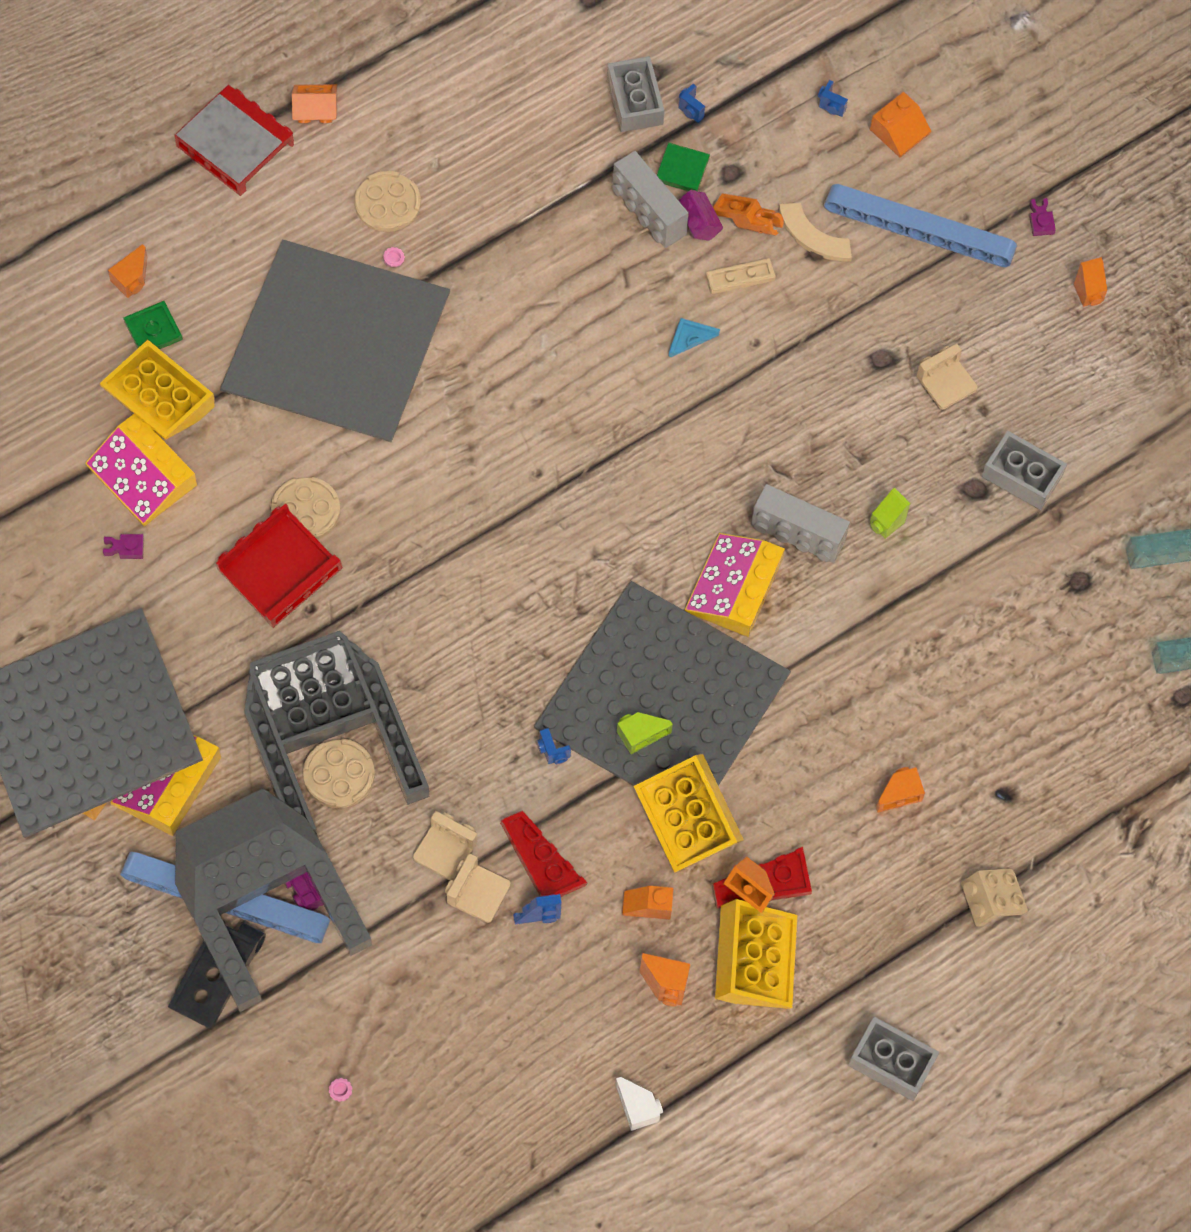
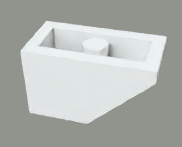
(638, 1104)

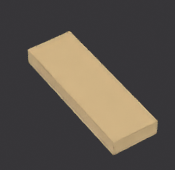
(740, 276)

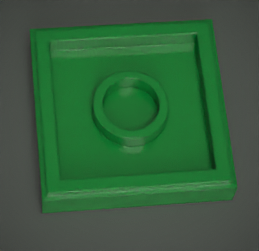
(683, 167)
(153, 324)

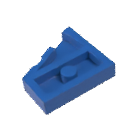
(540, 909)

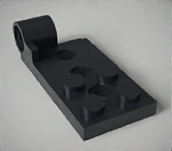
(248, 943)

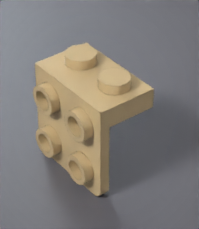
(946, 377)
(445, 845)
(476, 890)
(993, 895)

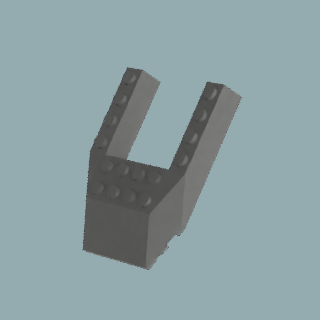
(317, 695)
(244, 855)

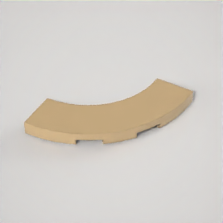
(810, 237)

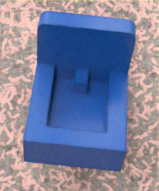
(832, 102)
(689, 105)
(547, 746)

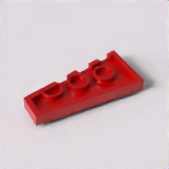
(542, 862)
(786, 874)

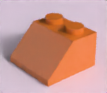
(314, 103)
(900, 124)
(665, 978)

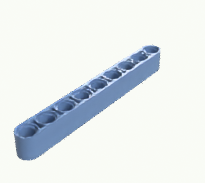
(920, 225)
(260, 910)

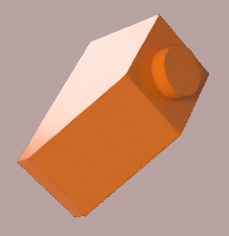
(130, 272)
(1091, 282)
(902, 790)
(751, 884)
(648, 902)

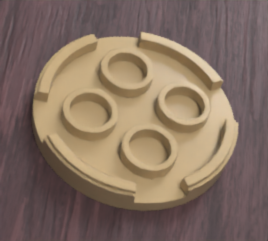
(387, 201)
(311, 503)
(339, 773)

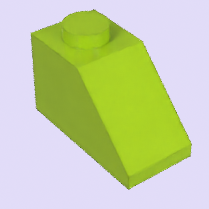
(890, 514)
(642, 730)

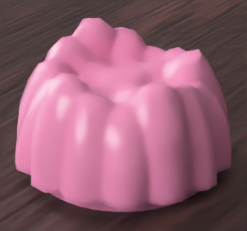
(393, 257)
(340, 1089)

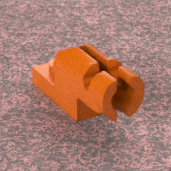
(748, 214)

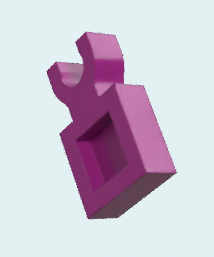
(1041, 220)
(129, 546)

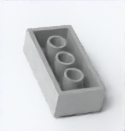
(649, 199)
(800, 524)

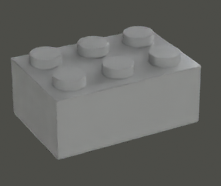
(635, 94)
(1024, 470)
(893, 1058)

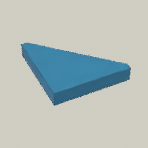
(690, 335)

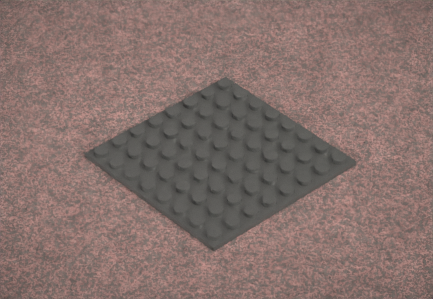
(336, 340)
(669, 667)
(89, 723)

